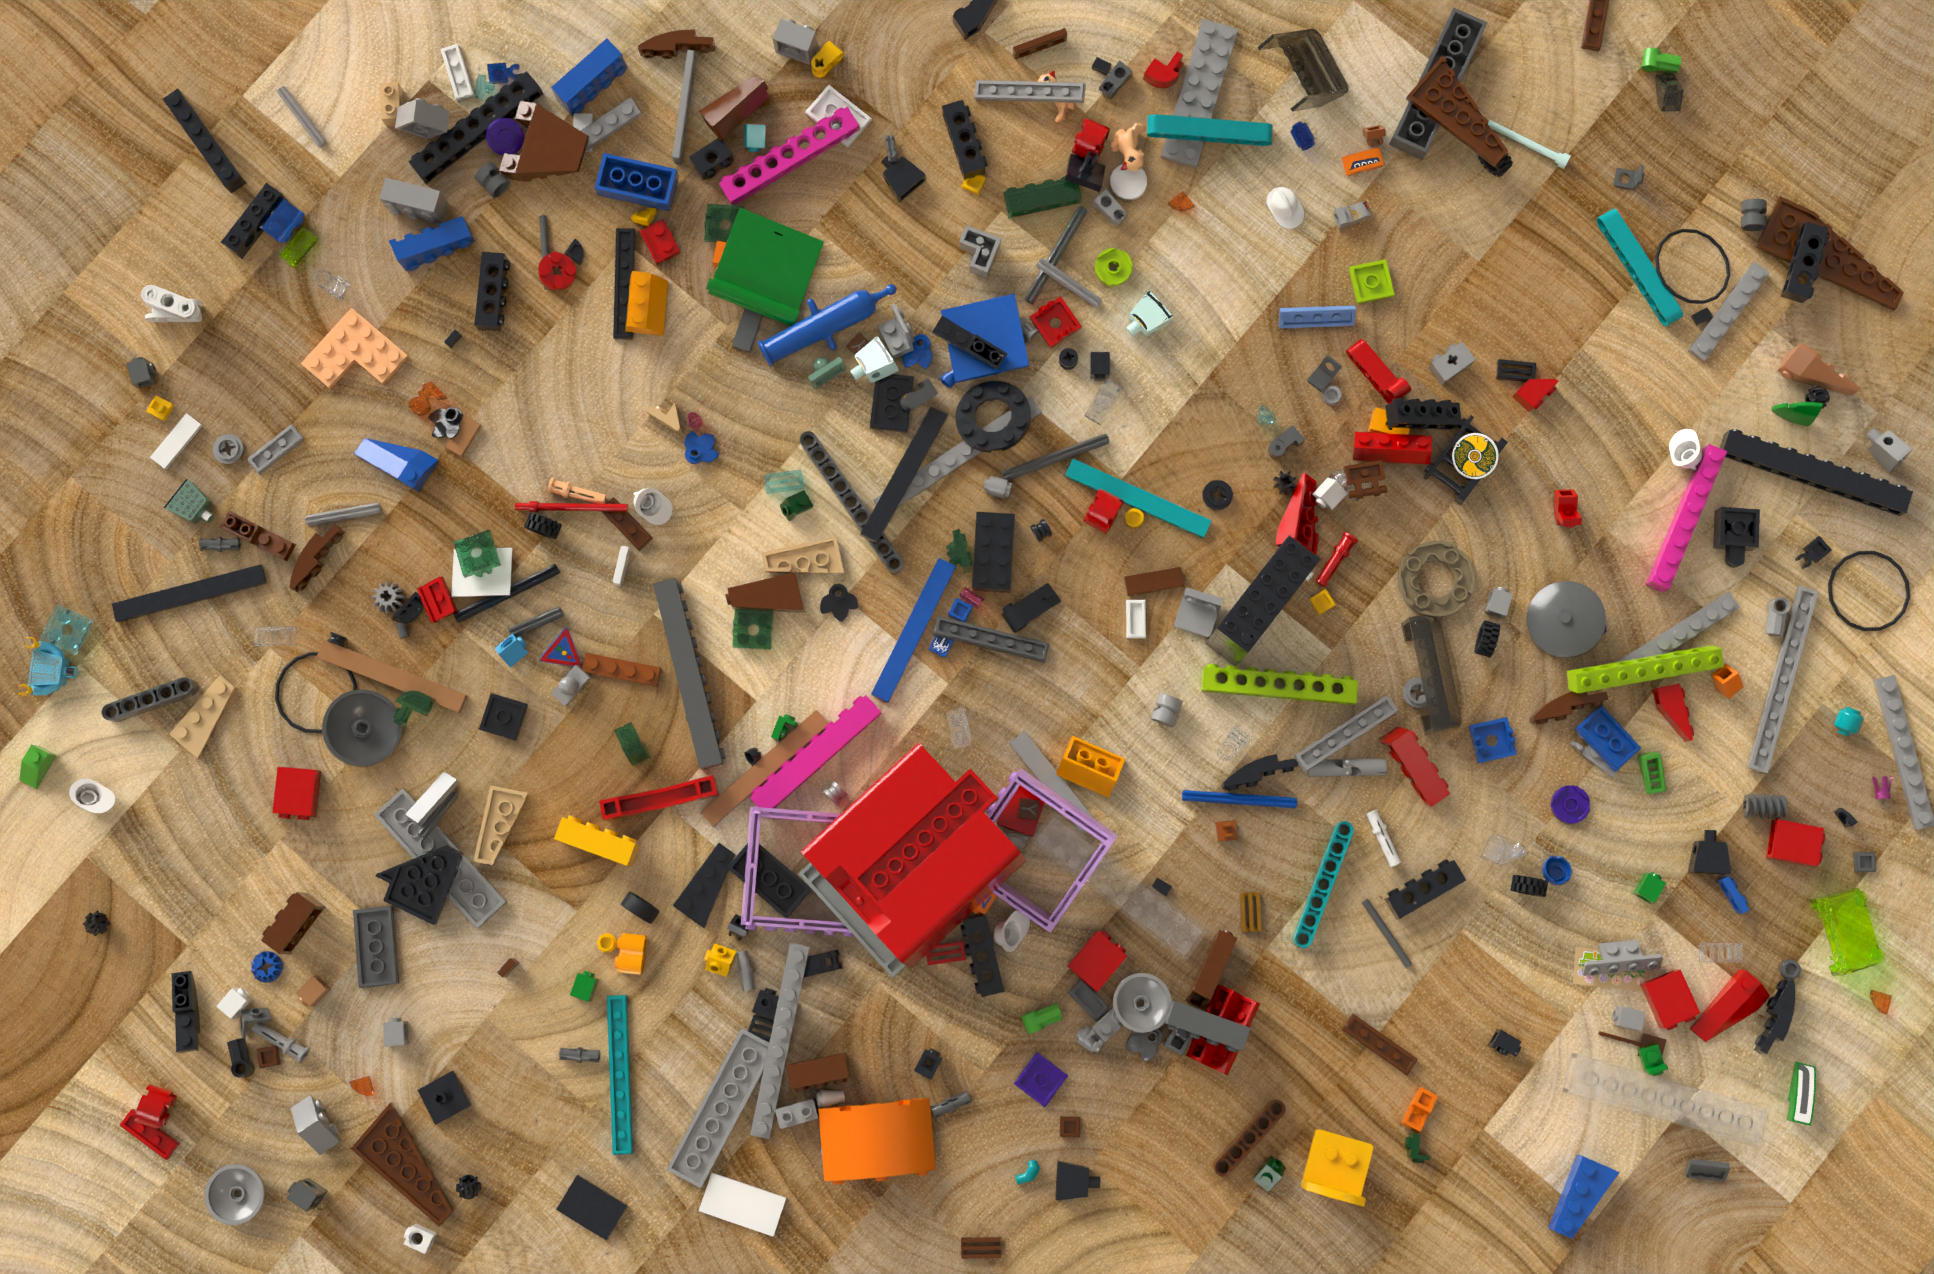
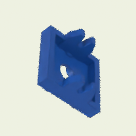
(1505, 740)

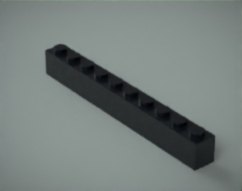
(1816, 473)

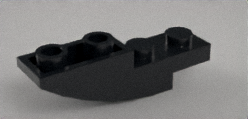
(969, 343)
(1251, 773)
(1782, 1010)
(186, 1011)

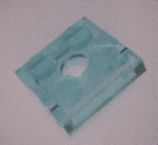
(53, 630)

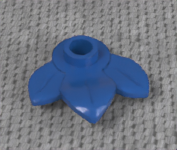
(920, 353)
(700, 445)

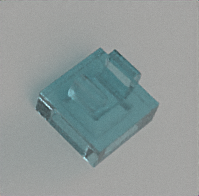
(483, 87)

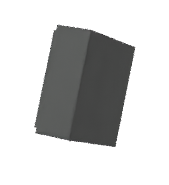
(1864, 862)

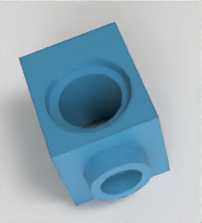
(512, 649)

